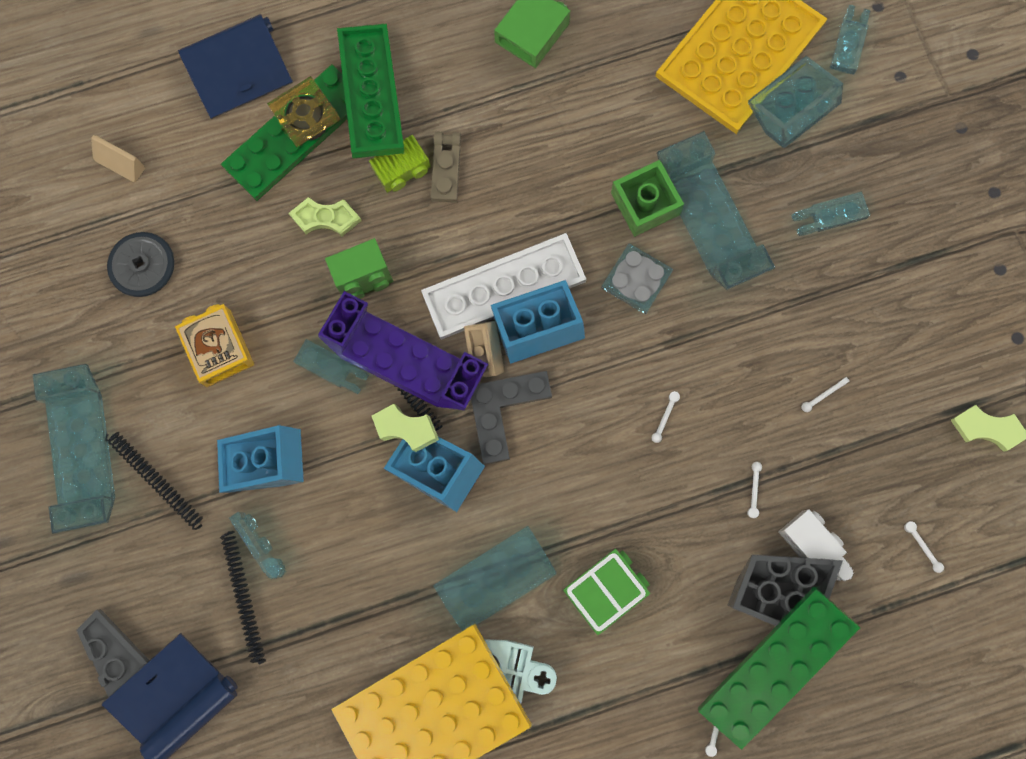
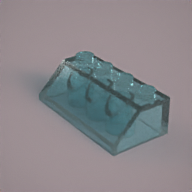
(495, 579)

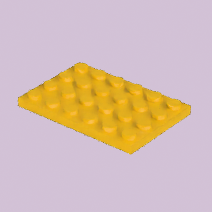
(738, 53)
(436, 706)

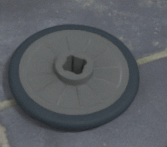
(147, 278)

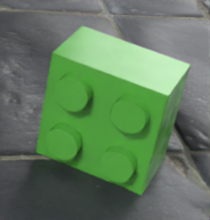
(647, 198)
(360, 269)

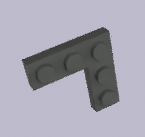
(498, 394)

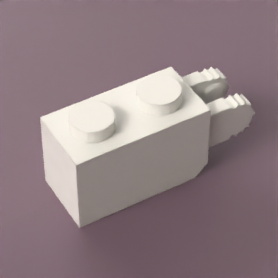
(813, 540)

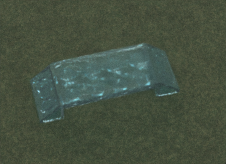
(712, 215)
(77, 448)

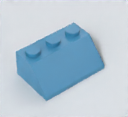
(538, 321)

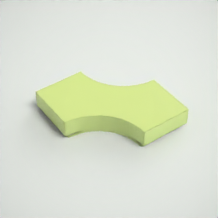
(314, 216)
(414, 430)
(1002, 431)

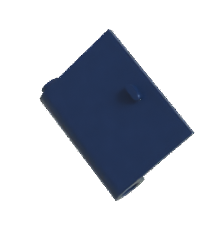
(235, 65)
(174, 702)

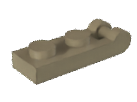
(446, 168)

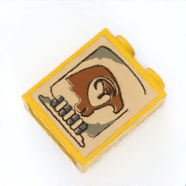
(214, 345)

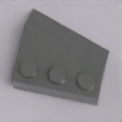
(776, 584)

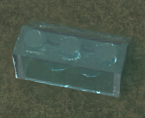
(796, 101)

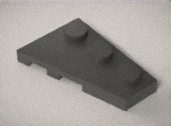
(110, 650)

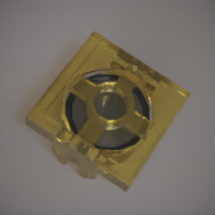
(305, 116)

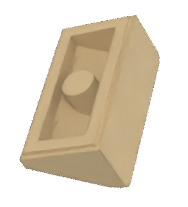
(116, 159)
(484, 344)

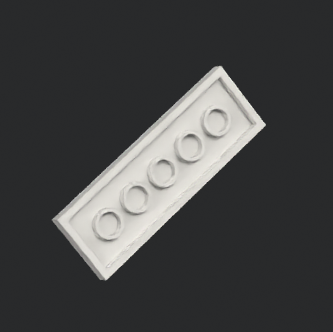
(469, 296)

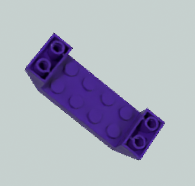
(400, 356)

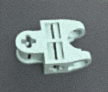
(507, 653)

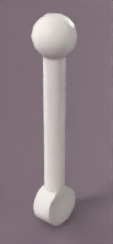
(673, 397)
(807, 406)
(753, 512)
(911, 527)
(711, 749)

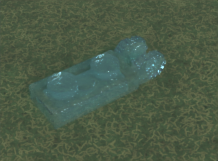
(850, 42)
(833, 213)
(328, 366)
(258, 546)

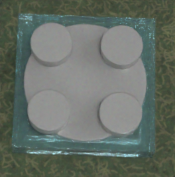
(637, 278)

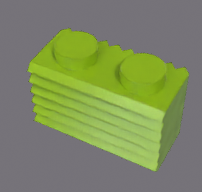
(397, 169)

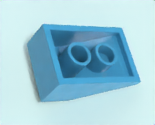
(260, 459)
(437, 470)

